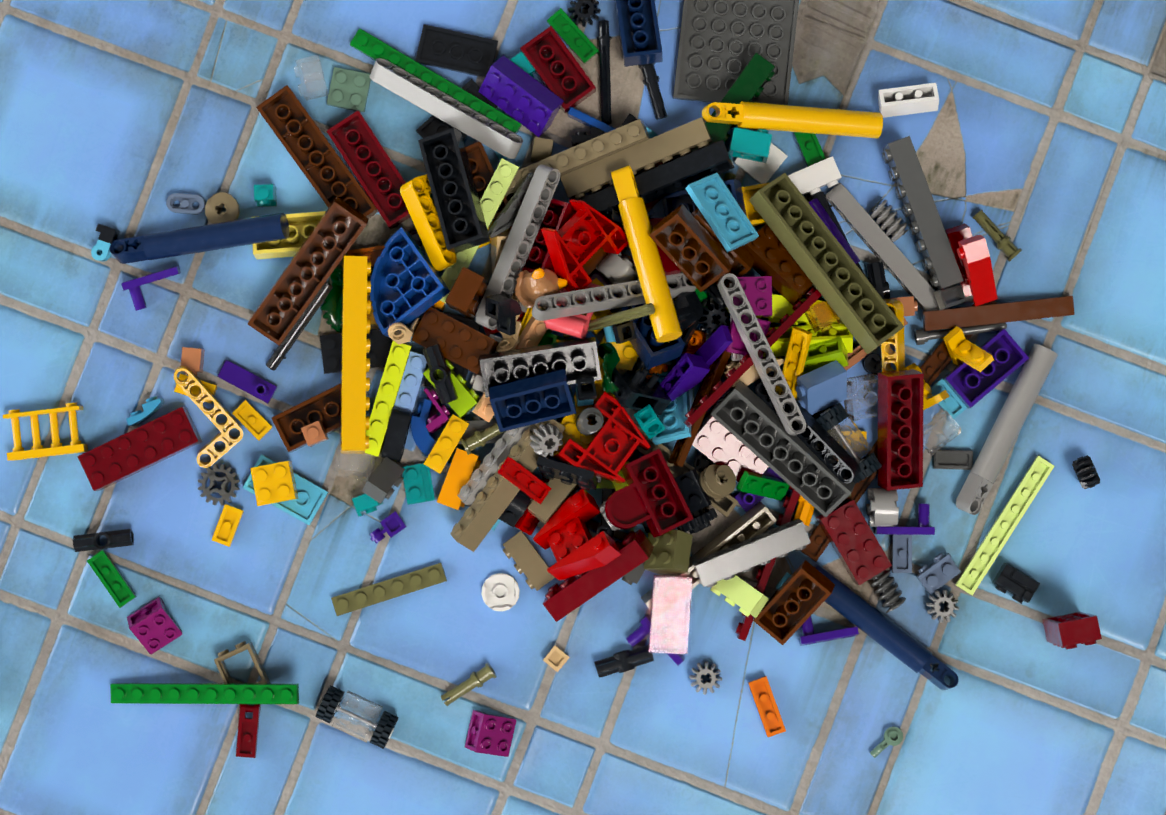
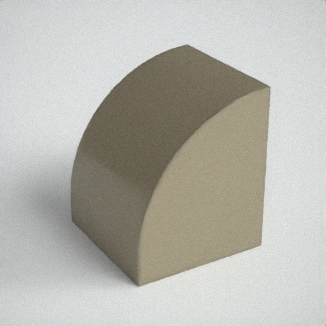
(541, 149)

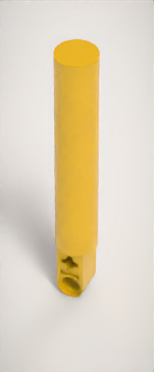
(797, 119)
(646, 256)

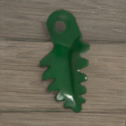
(334, 300)
(611, 359)

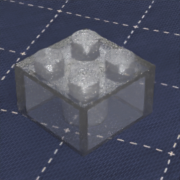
(862, 396)

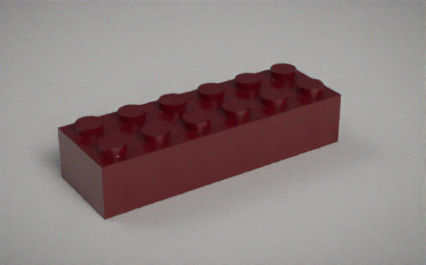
(371, 167)
(900, 429)
(139, 449)
(582, 587)

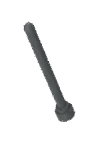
(923, 336)

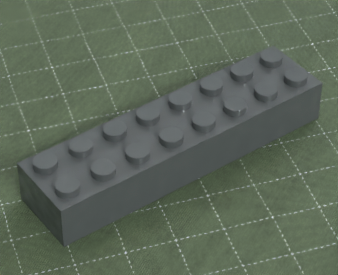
(922, 214)
(785, 454)

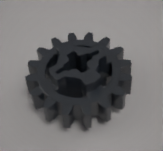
(701, 521)

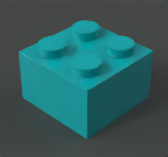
(750, 144)

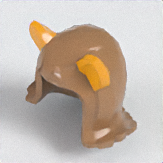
(537, 284)

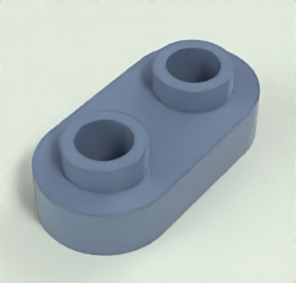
(186, 203)

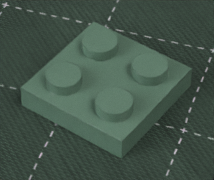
(349, 89)

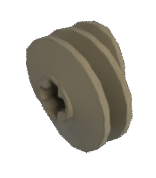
(218, 201)
(718, 481)

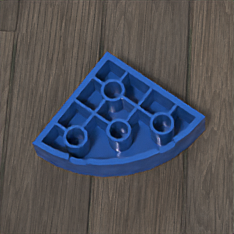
(403, 282)

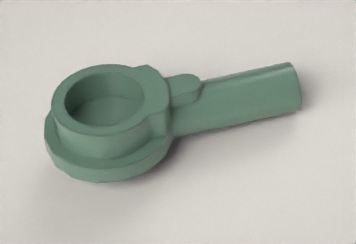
(892, 736)

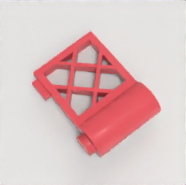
(572, 325)

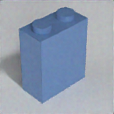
(822, 387)

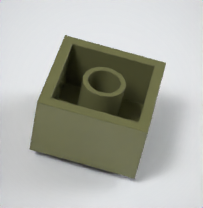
(669, 553)

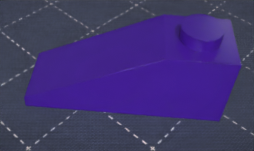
(685, 375)

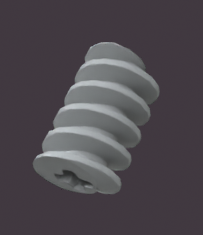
(888, 221)

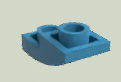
(151, 407)

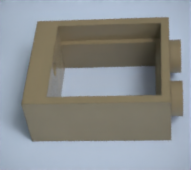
(240, 648)

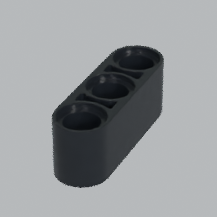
(396, 434)

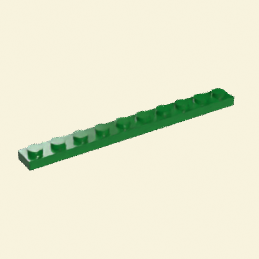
(376, 49)
(204, 693)

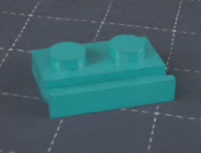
(418, 484)

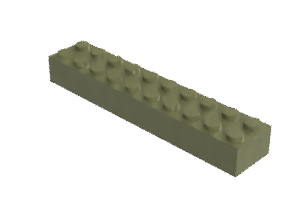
(826, 263)

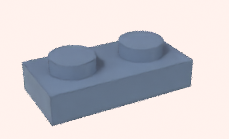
(901, 553)

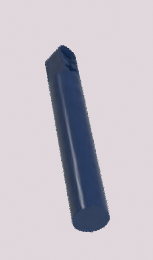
(201, 238)
(887, 633)

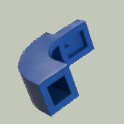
(420, 433)

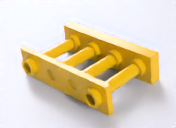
(37, 449)

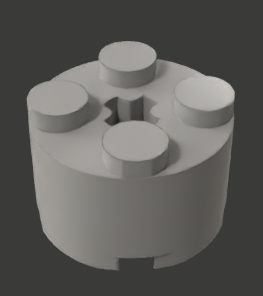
(617, 269)
(882, 507)

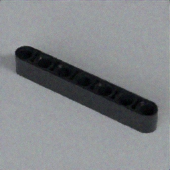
(812, 439)

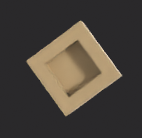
(556, 658)

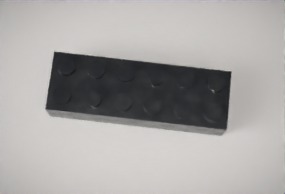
(454, 190)
(575, 356)

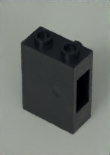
(639, 390)

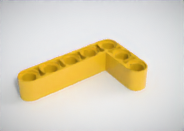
(426, 221)
(888, 355)
(212, 413)

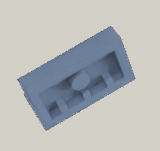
(938, 573)

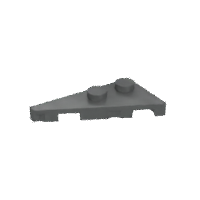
(509, 213)

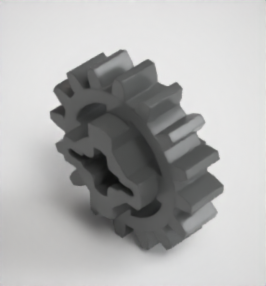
(207, 491)

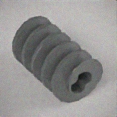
(582, 421)
(887, 590)

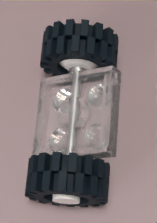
(850, 438)
(357, 716)

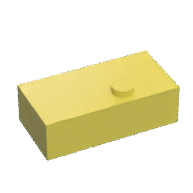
(299, 229)

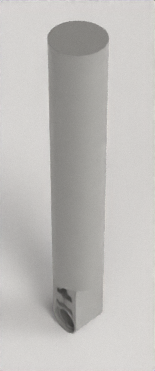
(1005, 429)

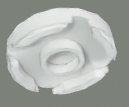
(500, 592)

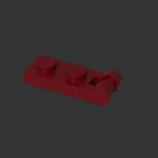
(248, 731)

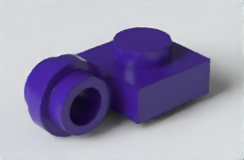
(391, 525)

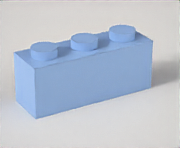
(411, 382)

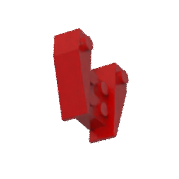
(579, 241)
(974, 264)
(610, 445)
(572, 541)

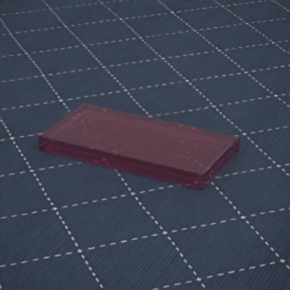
(670, 614)

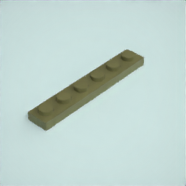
(389, 589)

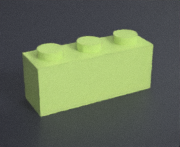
(742, 594)

